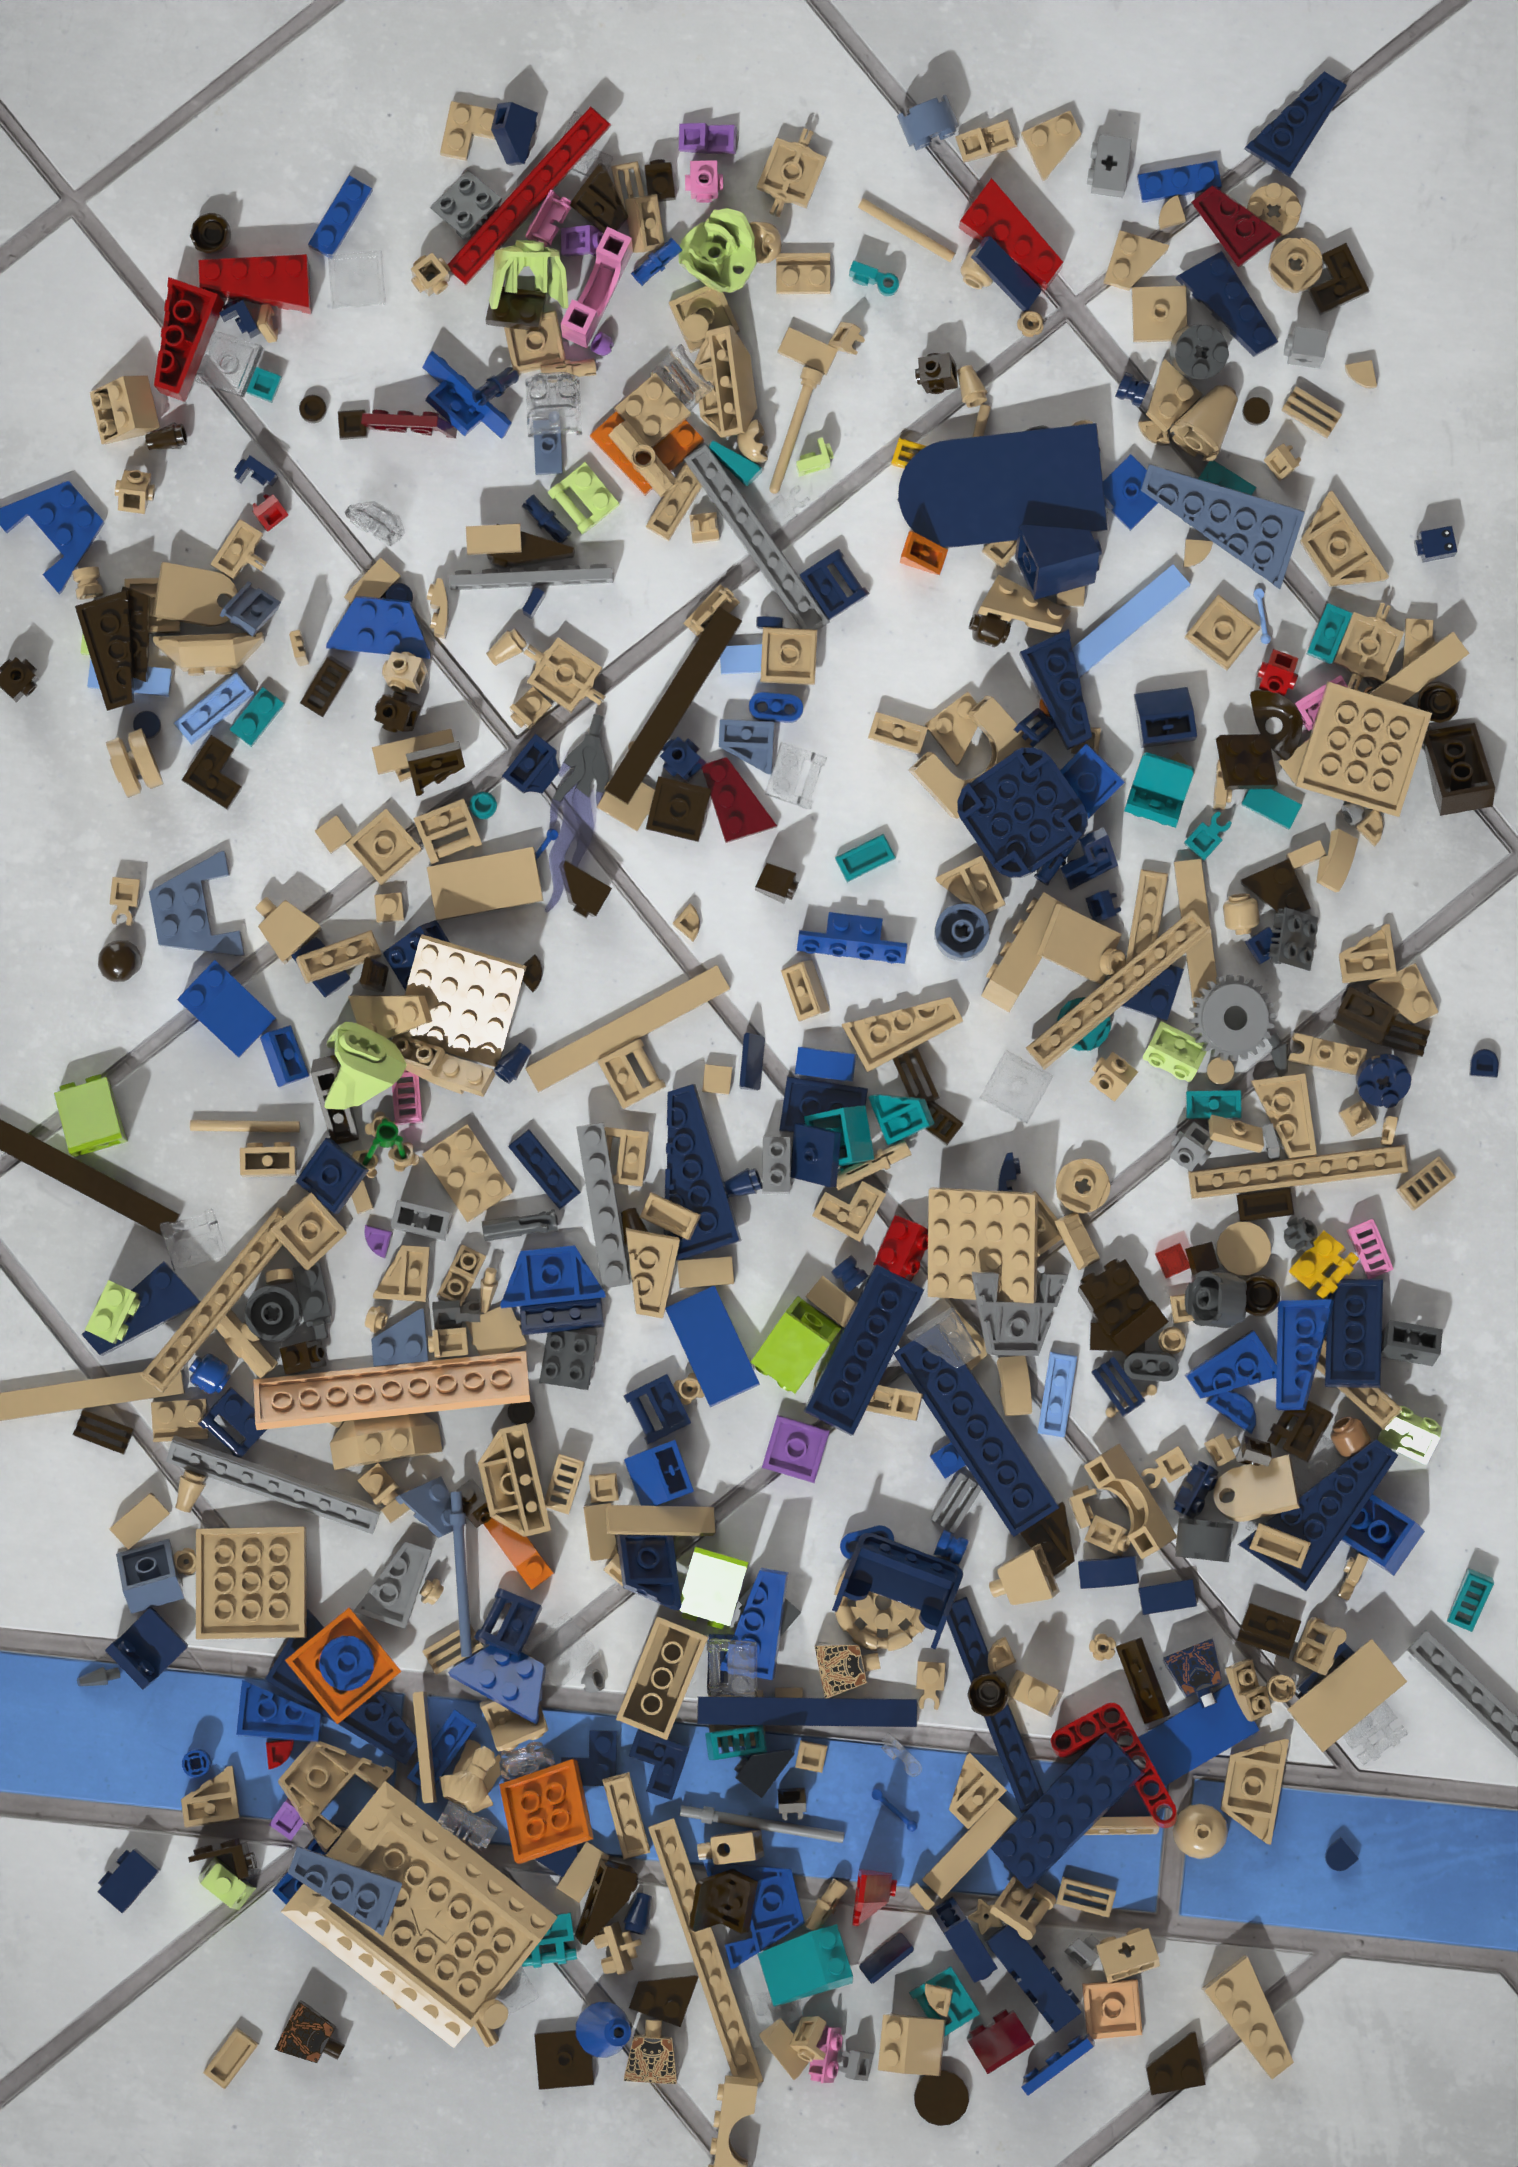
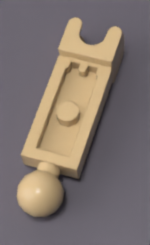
(1328, 1054)

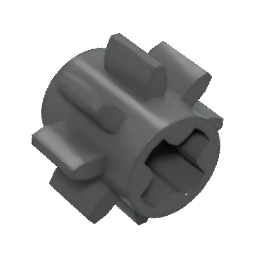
(1300, 1234)

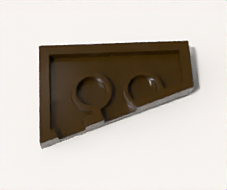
(139, 626)

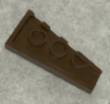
(108, 640)

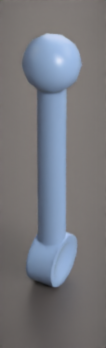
(1258, 595)

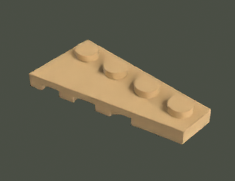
(894, 1033)

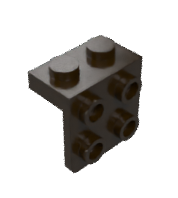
(244, 1861)
(724, 1900)

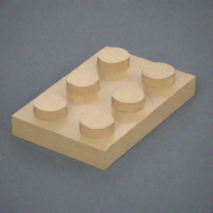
(467, 1173)

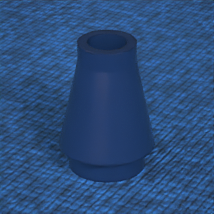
(511, 1064)
(744, 1183)
(638, 1916)

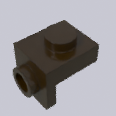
(303, 1356)
(474, 1503)

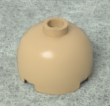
(1200, 1831)

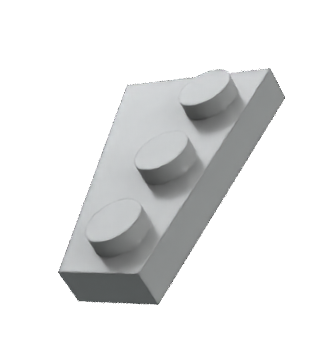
(397, 1587)

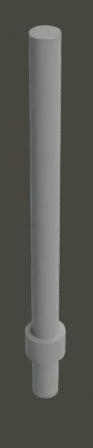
(708, 1815)

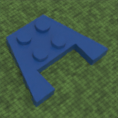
(65, 521)
(774, 1909)

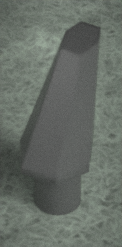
(1279, 1055)
(99, 1677)

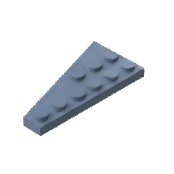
(1242, 524)

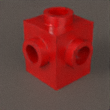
(1278, 673)

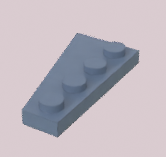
(353, 1889)

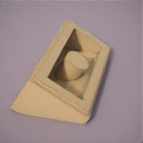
(644, 223)
(805, 990)
(139, 1521)
(600, 1543)
(777, 2039)

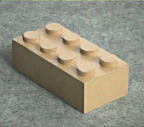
(662, 1678)

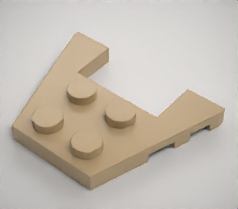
(318, 1778)

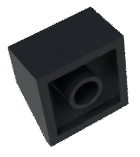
(762, 1769)

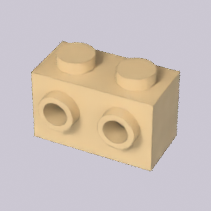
(268, 1161)

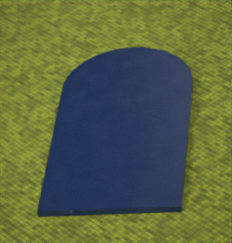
(994, 483)

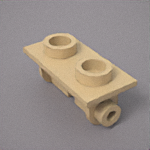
(701, 617)

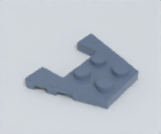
(182, 912)

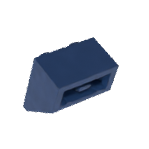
(1165, 717)

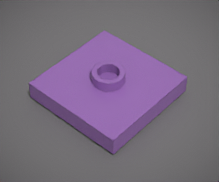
(795, 1449)

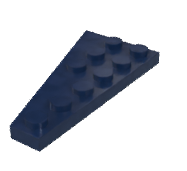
(695, 1176)
(1328, 1512)
(372, 1721)

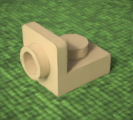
(529, 709)
(1082, 1511)
(1108, 1536)
(806, 2038)

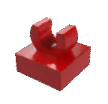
(269, 512)

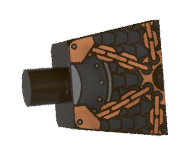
(309, 2035)

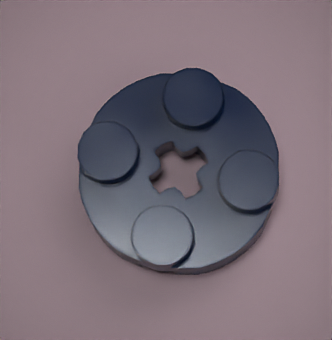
(1385, 1094)

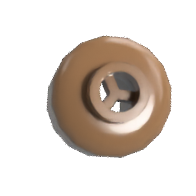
(1349, 1436)

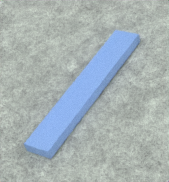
(1129, 619)

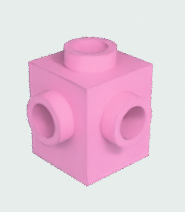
(703, 172)

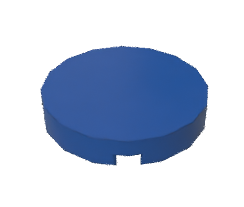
(346, 1663)

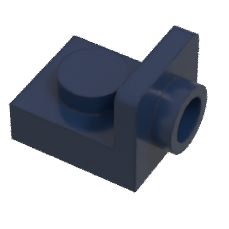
(244, 321)
(260, 472)

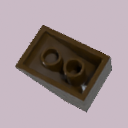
(1458, 769)

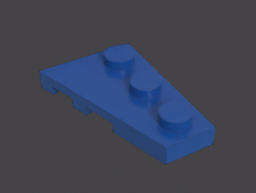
(1233, 1367)
(274, 1717)

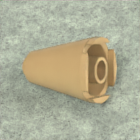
(1206, 423)

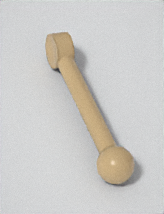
(1150, 1390)

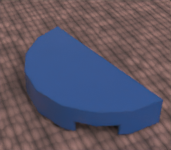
(1235, 1408)

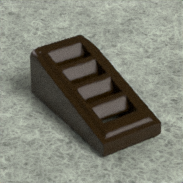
(337, 665)
(374, 975)
(957, 1124)

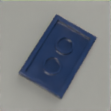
(812, 1097)

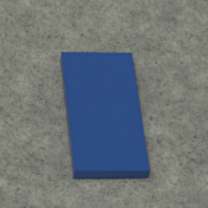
(712, 1346)
(1196, 1735)

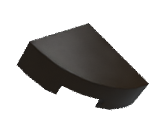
(533, 973)

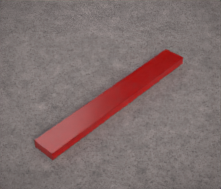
(528, 195)

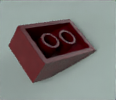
(999, 2040)

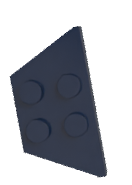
(650, 1568)

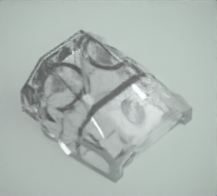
(553, 404)
(377, 519)

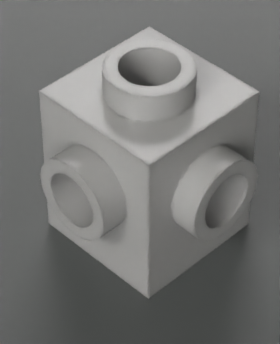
(1191, 1147)

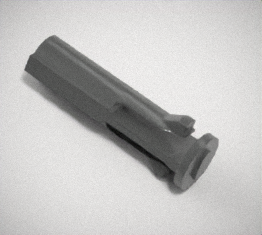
(518, 1226)

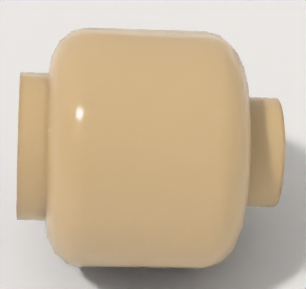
(973, 274)
(1241, 913)

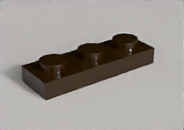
(1143, 1680)

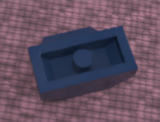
(533, 767)

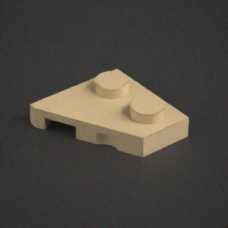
(1051, 142)
(1171, 397)
(954, 728)
(1407, 994)
(406, 1276)

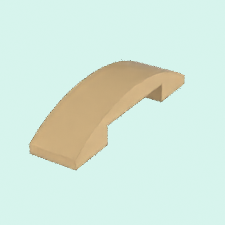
(892, 1402)

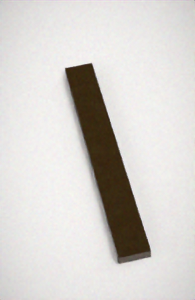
(673, 705)
(84, 1178)

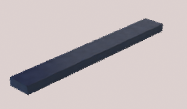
(807, 1711)
(1002, 1725)

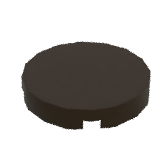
(941, 2098)

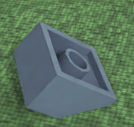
(149, 1576)

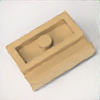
(803, 273)
(178, 1419)

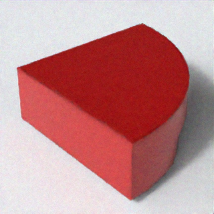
(278, 1752)

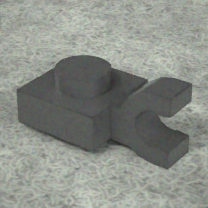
(450, 1313)

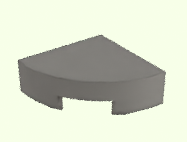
(1272, 1143)

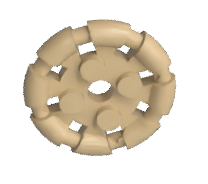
(878, 1619)

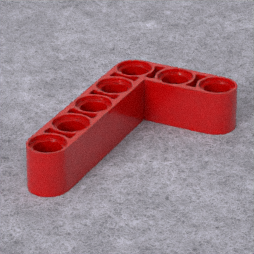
(1135, 1751)

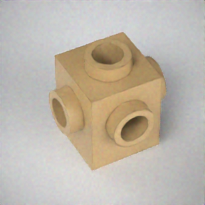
(430, 265)
(134, 491)
(404, 672)
(1112, 1075)

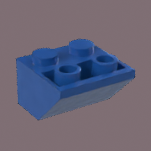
(659, 1474)

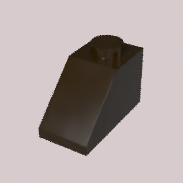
(583, 890)

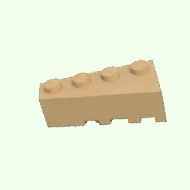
(1021, 956)
(1246, 2010)

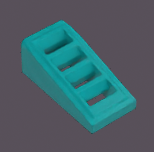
(739, 466)
(1488, 1583)
(712, 1743)

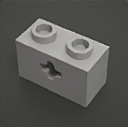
(1114, 150)
(1306, 347)
(776, 1165)
(421, 1220)

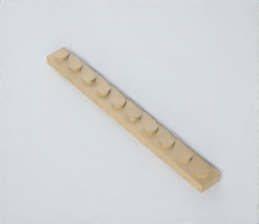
(705, 1953)

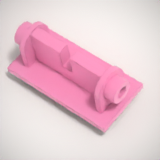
(551, 210)
(830, 2043)

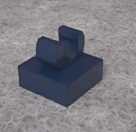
(1101, 906)

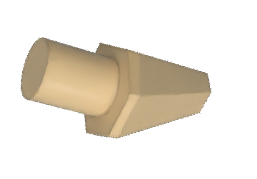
(488, 1289)

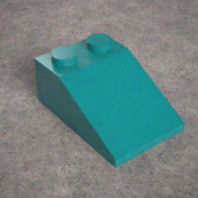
(806, 1966)

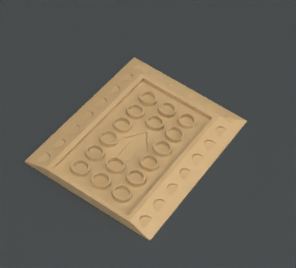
(454, 1925)

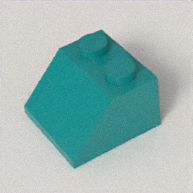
(854, 1130)

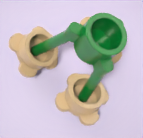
(386, 1136)

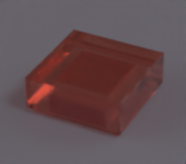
(1172, 1260)

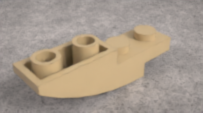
(443, 1069)

